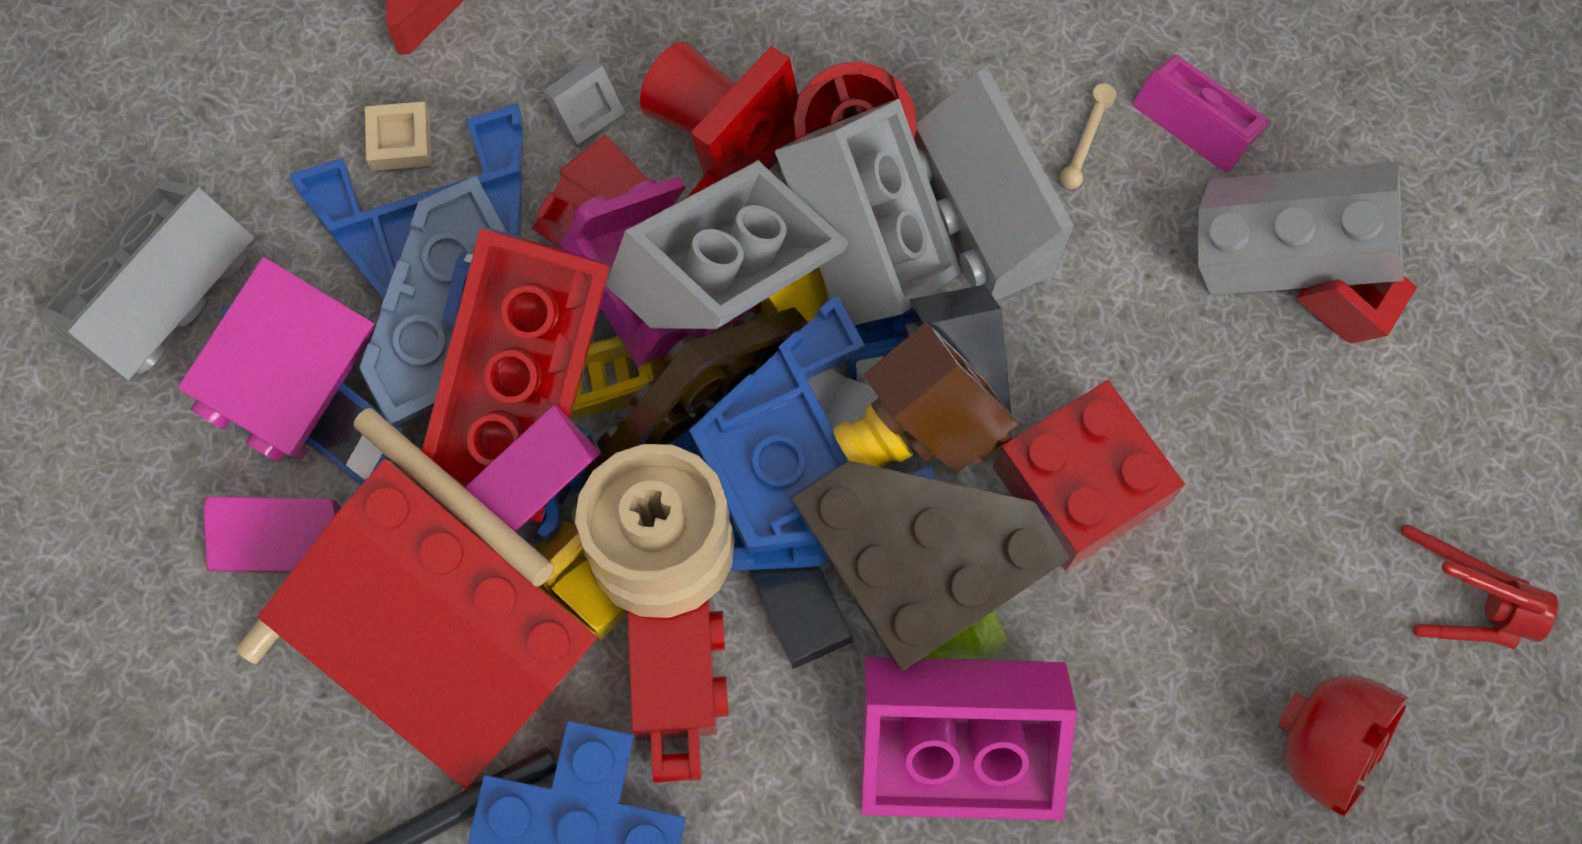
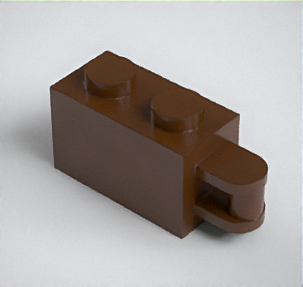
(939, 401)

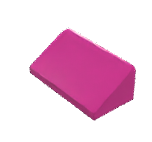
(1200, 112)
(534, 468)
(262, 532)

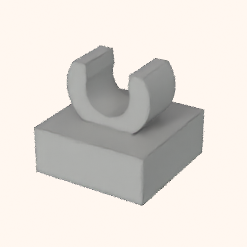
(584, 101)

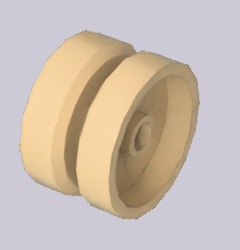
(656, 530)

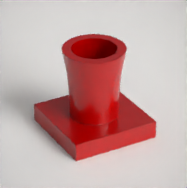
(726, 119)

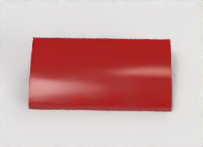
(512, 349)

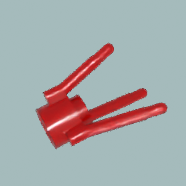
(1511, 603)

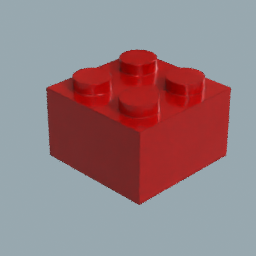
(1089, 472)

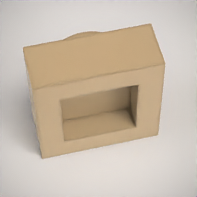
(398, 136)

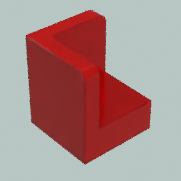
(1358, 310)

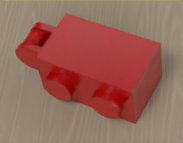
(676, 686)

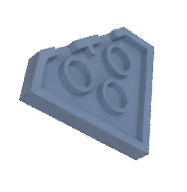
(409, 339)

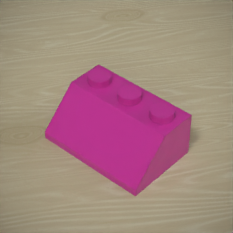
(967, 739)

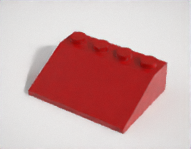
(426, 624)

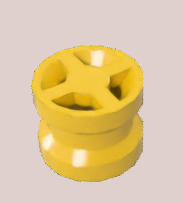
(871, 441)

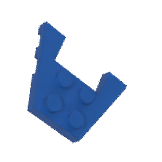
(377, 236)
(774, 435)

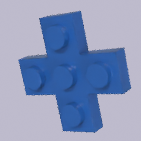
(580, 805)

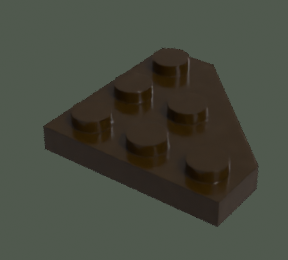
(696, 379)
(924, 551)

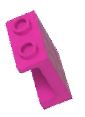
(598, 235)
(276, 361)

